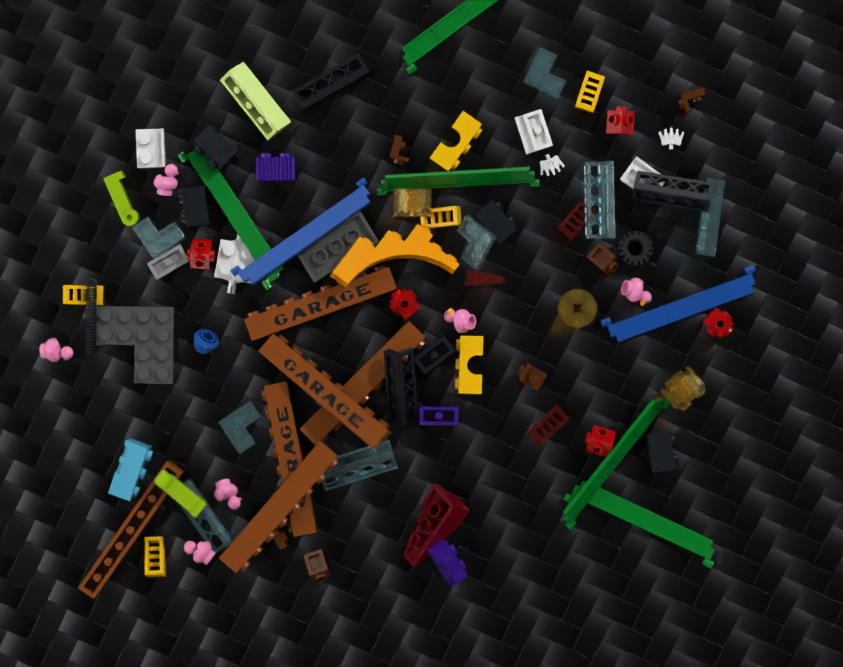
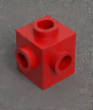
(620, 121)
(201, 254)
(408, 307)
(711, 322)
(600, 441)

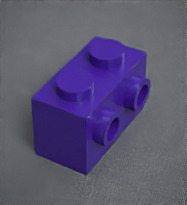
(447, 562)

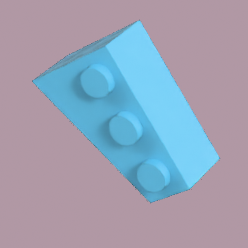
(130, 469)

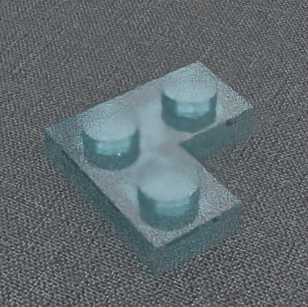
(539, 75)
(479, 239)
(155, 241)
(235, 426)

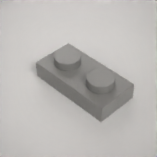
(168, 262)

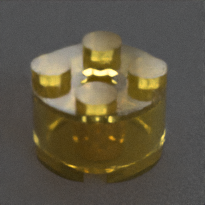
(412, 202)
(576, 297)
(683, 388)

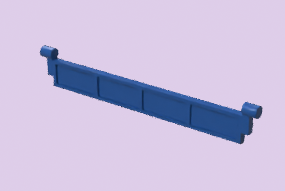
(305, 236)
(682, 308)

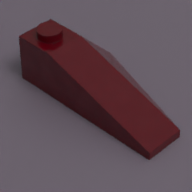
(438, 520)

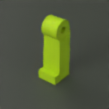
(127, 214)
(180, 492)

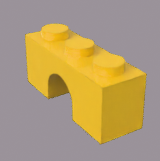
(448, 157)
(468, 382)

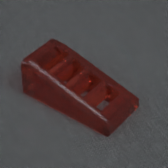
(566, 231)
(478, 278)
(563, 416)

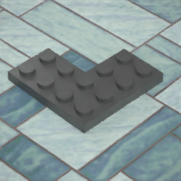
(151, 333)

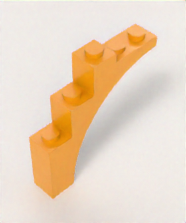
(416, 246)

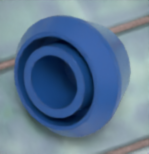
(205, 341)

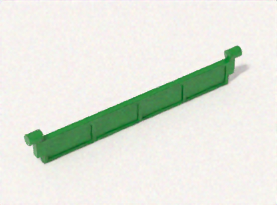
(442, 30)
(458, 179)
(232, 209)
(613, 460)
(650, 521)

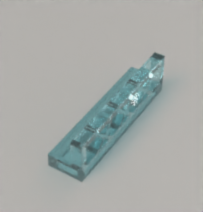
(604, 200)
(710, 221)
(356, 462)
(212, 519)

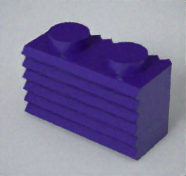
(275, 168)
(439, 415)

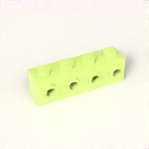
(255, 100)

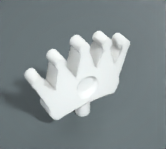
(671, 139)
(550, 164)

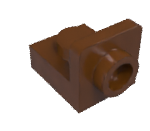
(693, 96)
(398, 147)
(603, 259)
(531, 376)
(280, 537)
(317, 565)

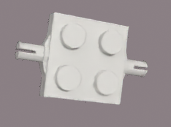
(229, 256)

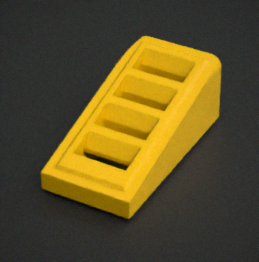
(583, 106)
(456, 216)
(66, 294)
(154, 573)

